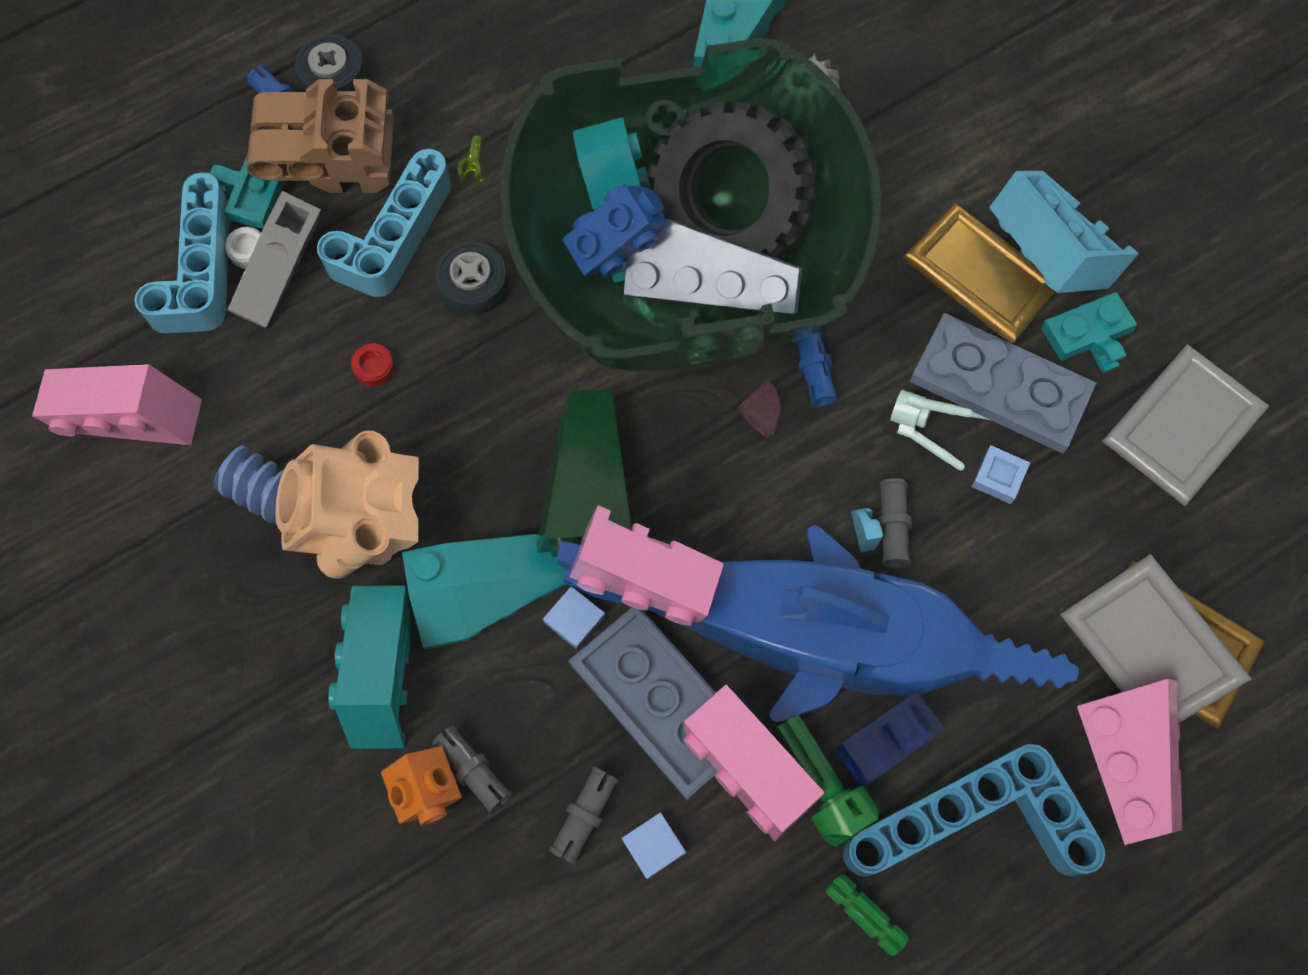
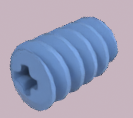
(249, 482)

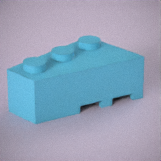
(1056, 236)

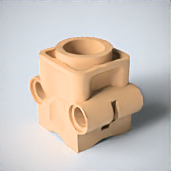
(348, 504)

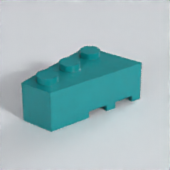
(734, 21)
(607, 161)
(372, 666)

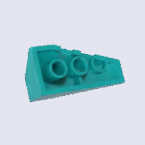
(475, 583)

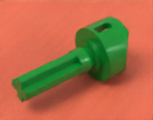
(843, 811)

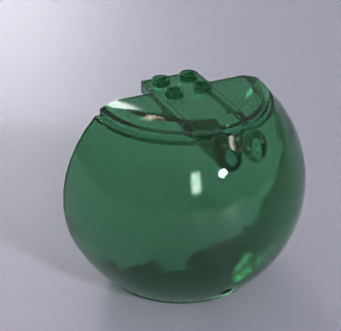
(547, 193)

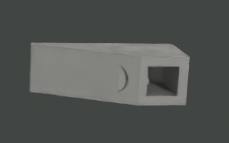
(274, 259)

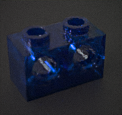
(889, 739)

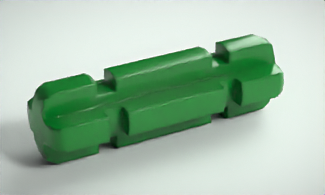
(867, 915)

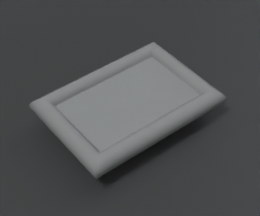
(1185, 424)
(1150, 632)

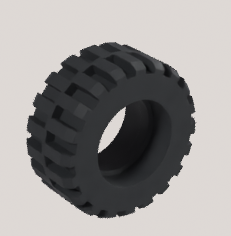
(776, 145)

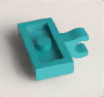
(250, 197)
(1092, 329)

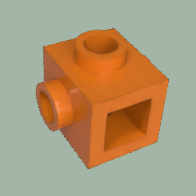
(421, 786)

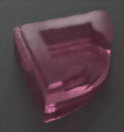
(762, 409)

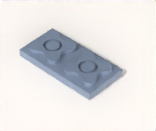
(1003, 383)
(649, 693)

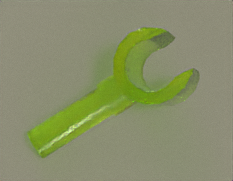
(471, 161)

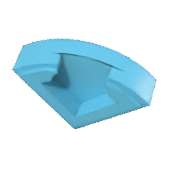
(867, 530)

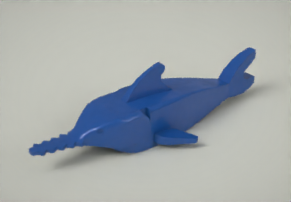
(850, 629)

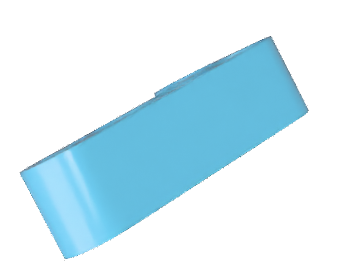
(421, 184)
(195, 252)

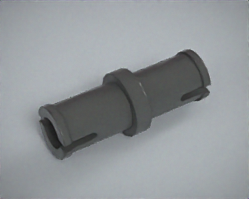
(895, 523)
(473, 770)
(583, 815)

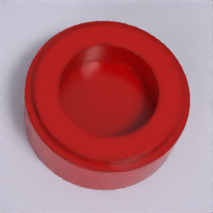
(373, 365)

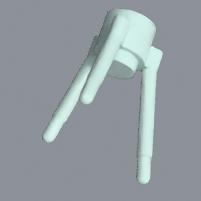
(914, 411)

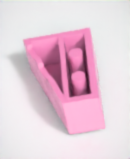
(117, 403)
(645, 570)
(1138, 757)
(751, 763)

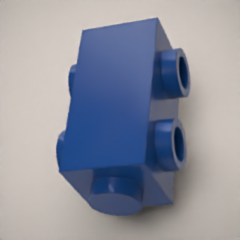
(616, 230)

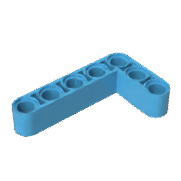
(971, 806)

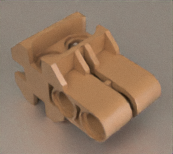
(309, 133)

